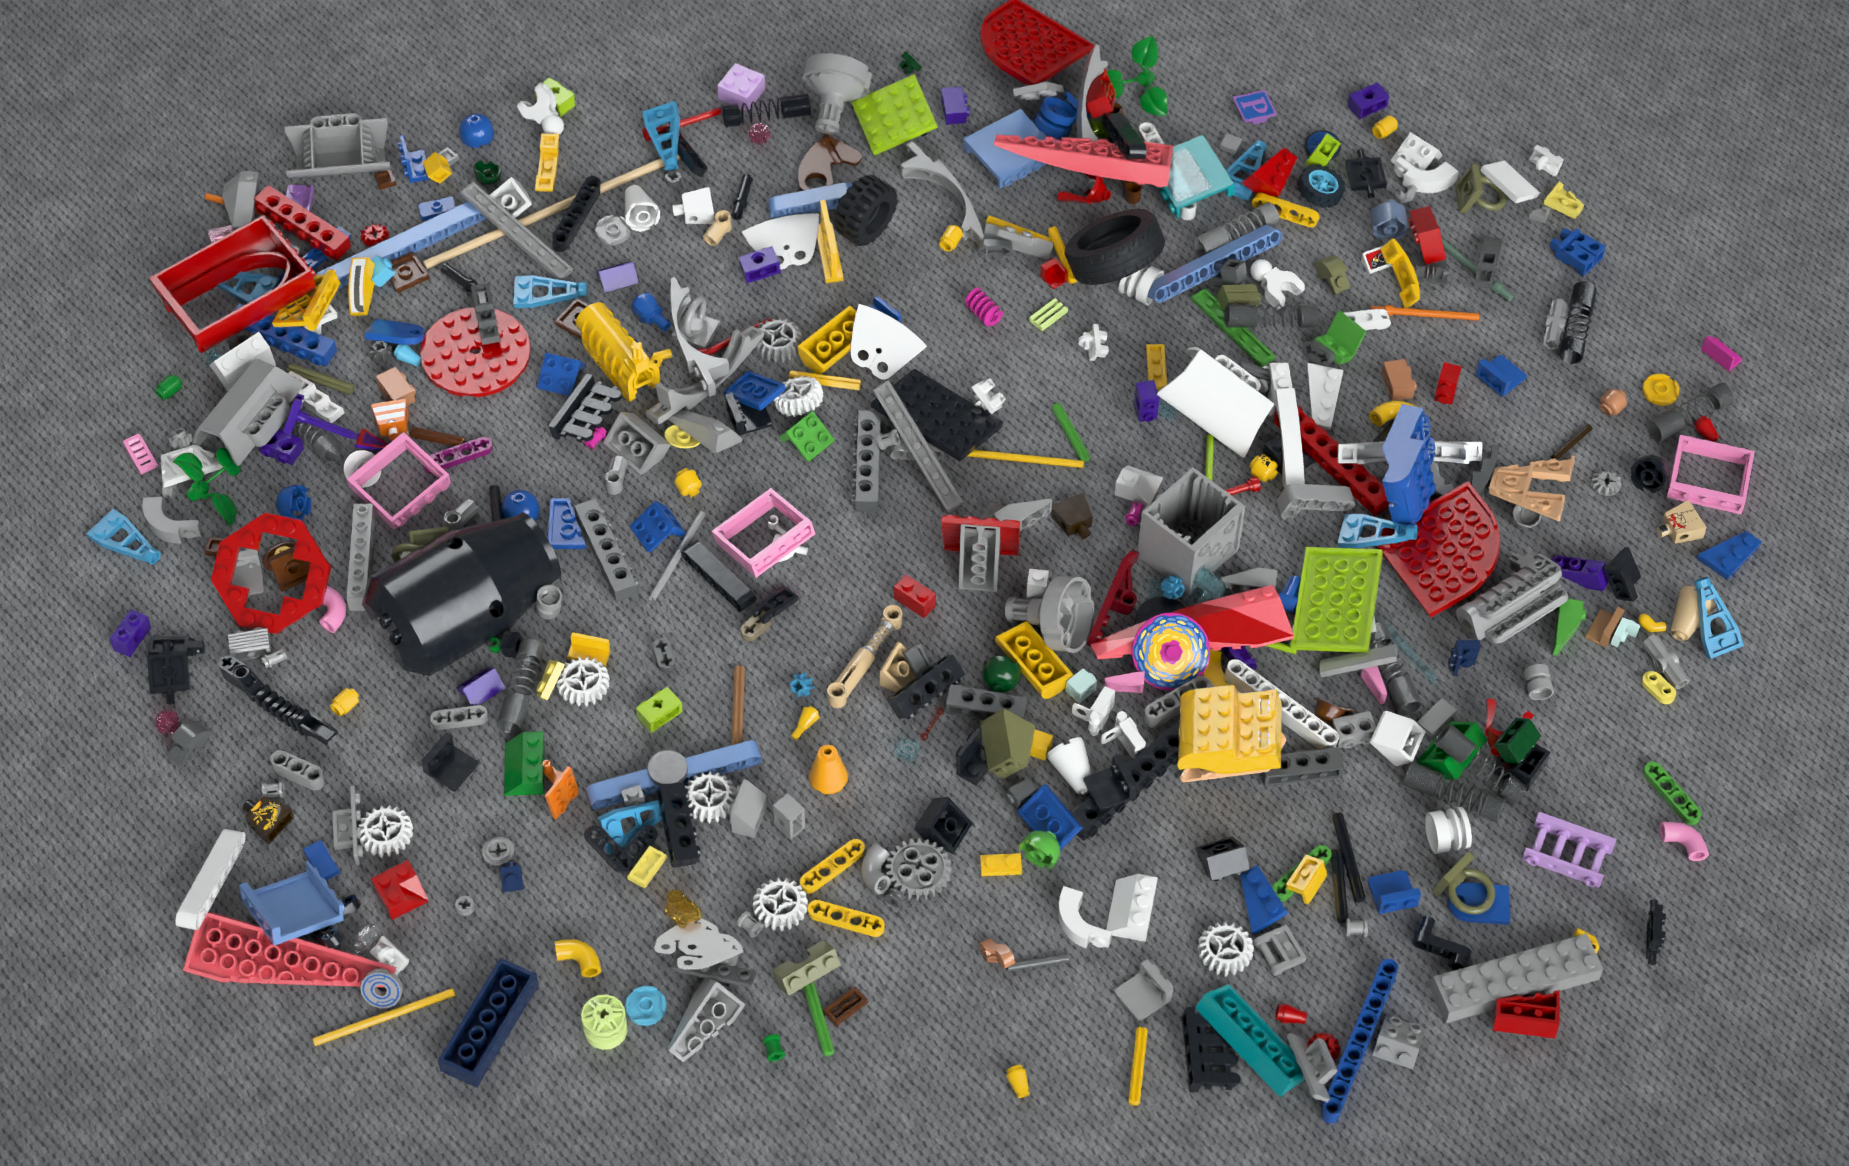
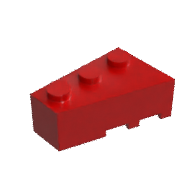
(1100, 96)
(1272, 175)
(1427, 234)
(1528, 1015)

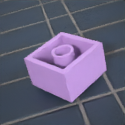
(741, 86)

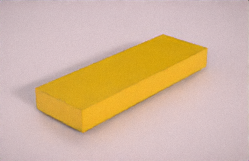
(1156, 364)

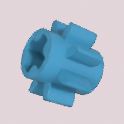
(1172, 587)
(801, 684)

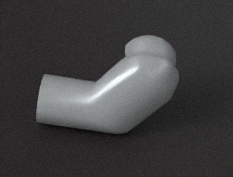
(1406, 197)

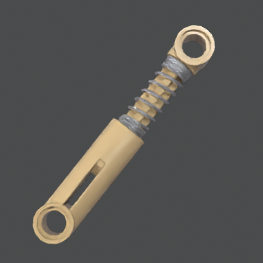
(863, 658)

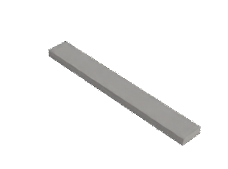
(516, 231)
(918, 446)

